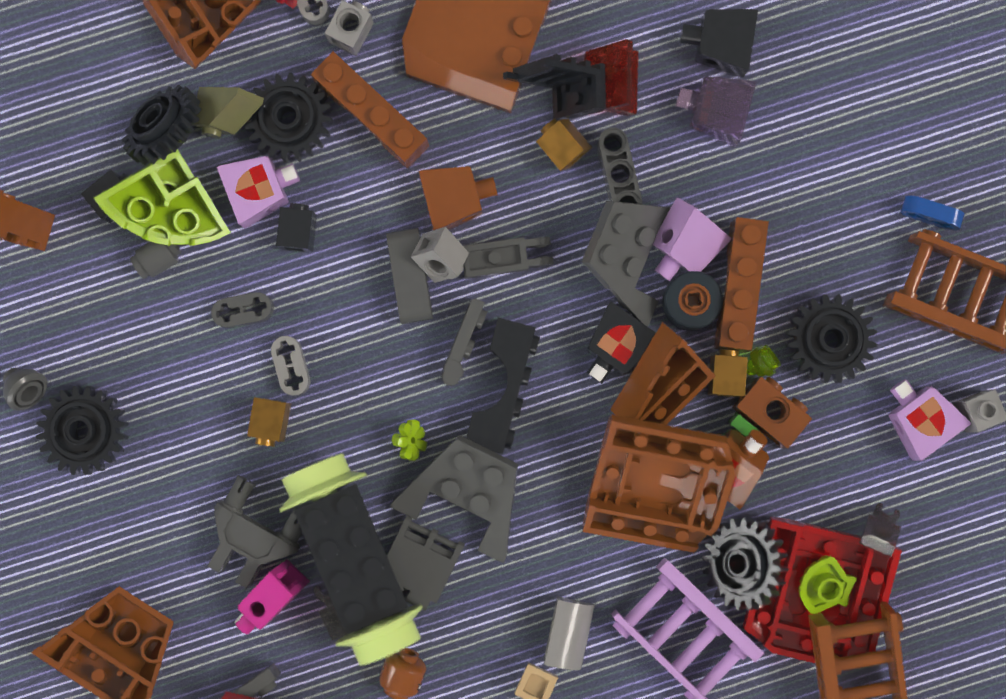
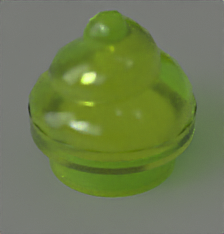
(762, 362)

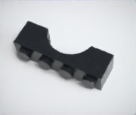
(512, 345)

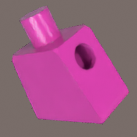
(270, 597)

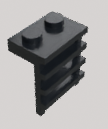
(575, 86)

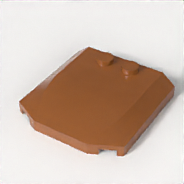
(471, 45)
(659, 484)

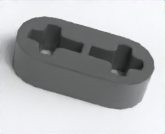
(241, 302)

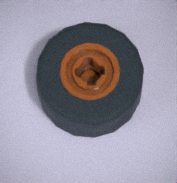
(685, 310)

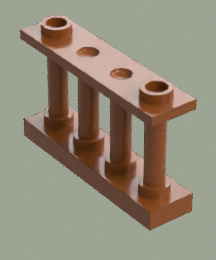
(936, 312)
(831, 665)

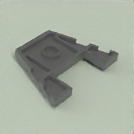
(620, 252)
(472, 480)

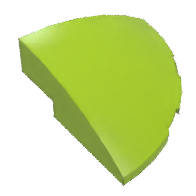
(164, 205)

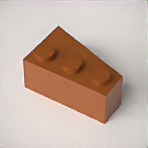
(24, 223)
(662, 380)

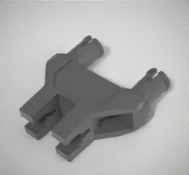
(249, 537)

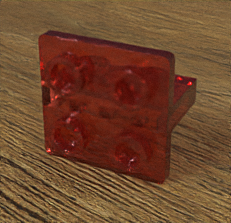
(620, 75)

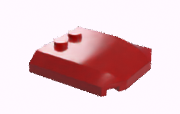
(785, 624)

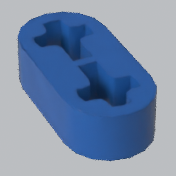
(932, 212)

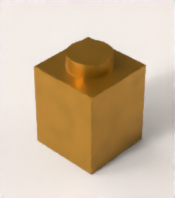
(563, 143)
(729, 374)
(268, 421)

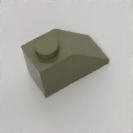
(225, 109)

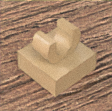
(535, 683)

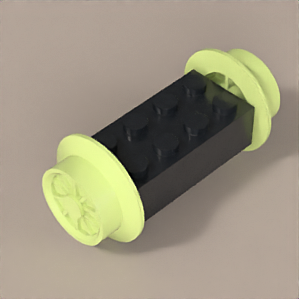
(351, 560)

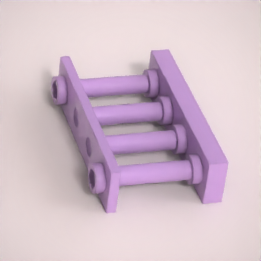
(692, 602)

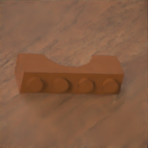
(371, 109)
(743, 283)

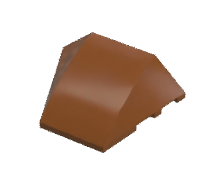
(197, 26)
(112, 647)

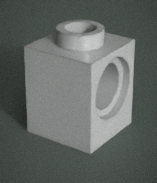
(349, 40)
(440, 255)
(982, 410)

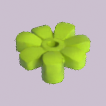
(410, 440)

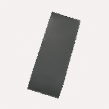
(622, 160)
(408, 278)

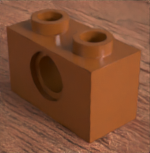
(753, 408)

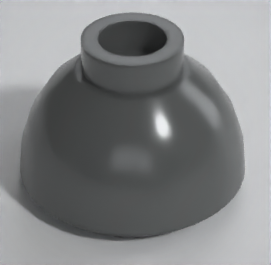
(23, 388)

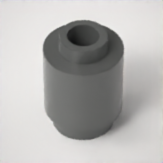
(154, 259)

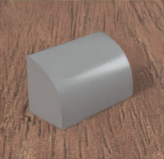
(568, 634)

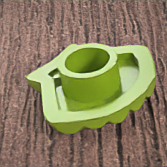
(825, 585)

